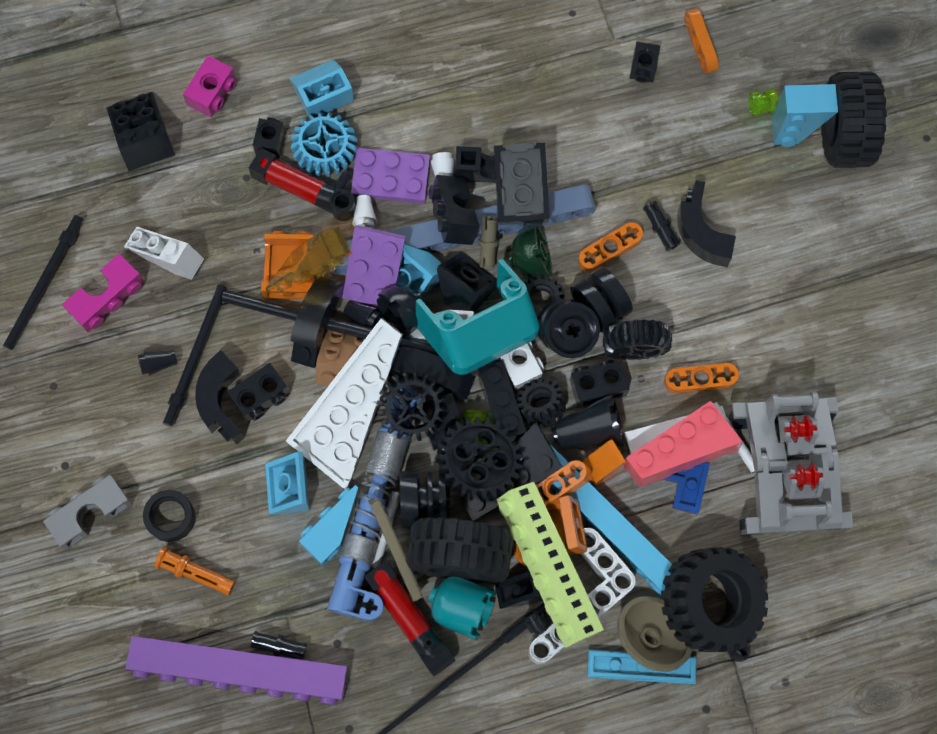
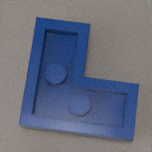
(689, 488)

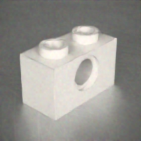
(522, 373)

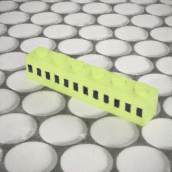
(549, 564)

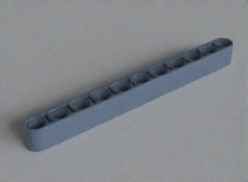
(563, 206)

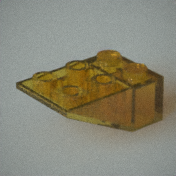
(312, 259)

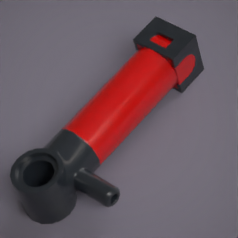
(268, 169)
(409, 618)

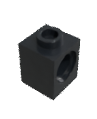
(644, 53)
(266, 127)

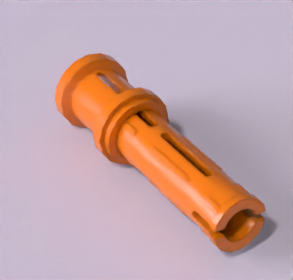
(182, 566)

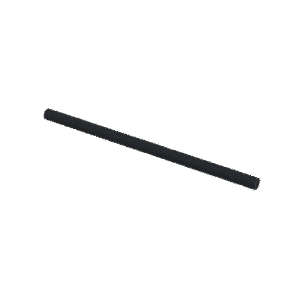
(333, 324)

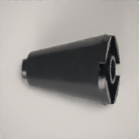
(590, 426)

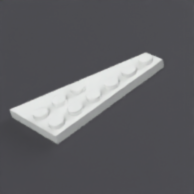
(341, 418)

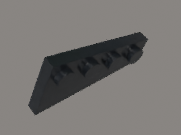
(538, 463)

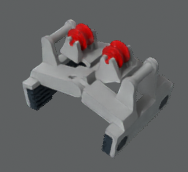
(809, 432)

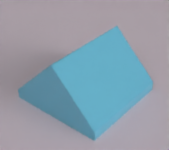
(287, 484)

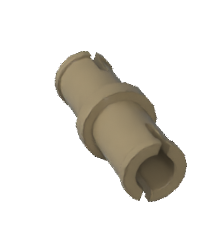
(488, 242)

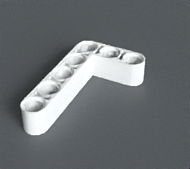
(607, 587)

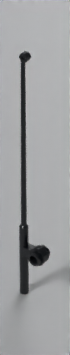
(533, 621)

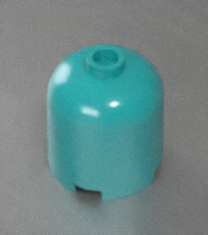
(462, 605)

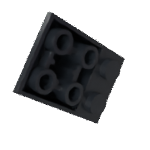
(140, 131)

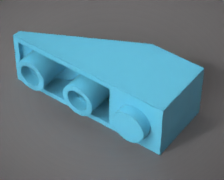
(329, 533)

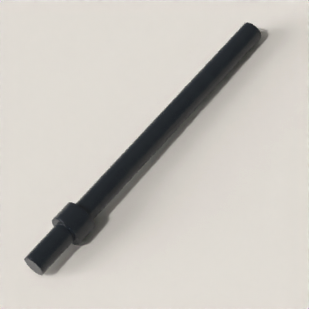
(66, 239)
(177, 399)

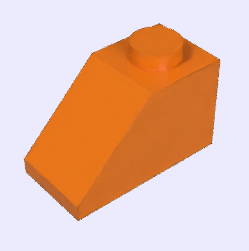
(604, 463)

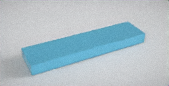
(623, 667)

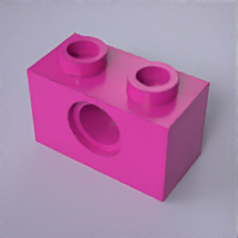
(210, 73)

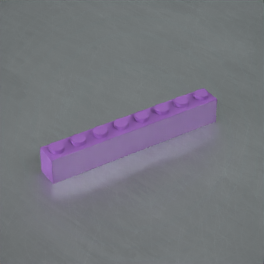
(237, 668)

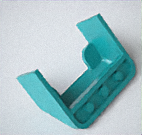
(486, 335)

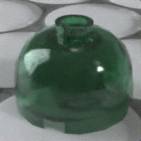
(530, 254)

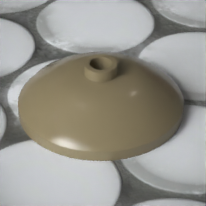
(642, 622)

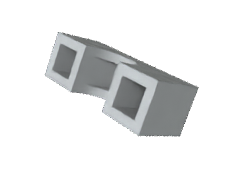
(66, 521)

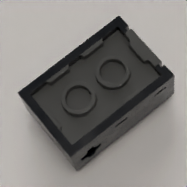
(521, 184)

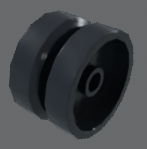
(604, 296)
(582, 329)

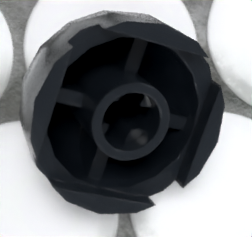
(399, 306)

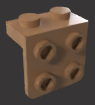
(334, 354)

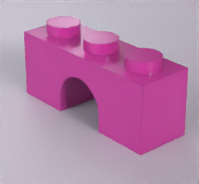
(91, 310)

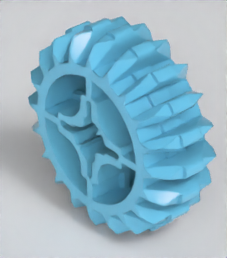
(304, 144)

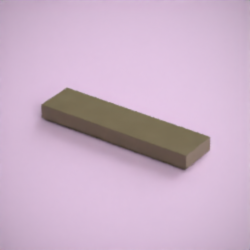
(395, 548)

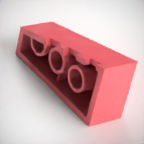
(690, 442)

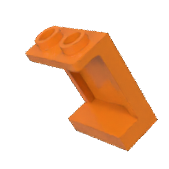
(277, 250)
(569, 526)

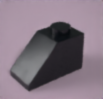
(517, 591)

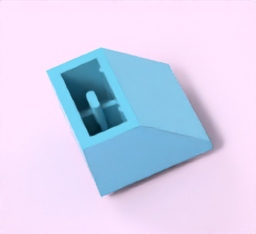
(322, 88)

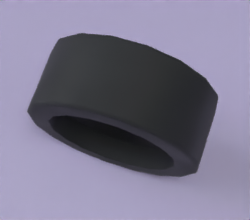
(155, 501)

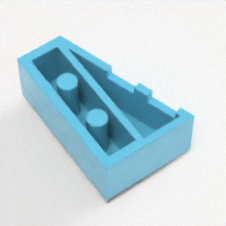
(802, 112)

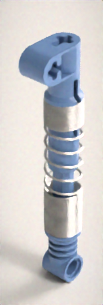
(384, 466)

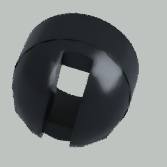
(736, 655)

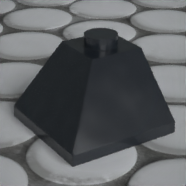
(464, 283)

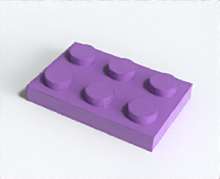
(390, 175)
(372, 264)

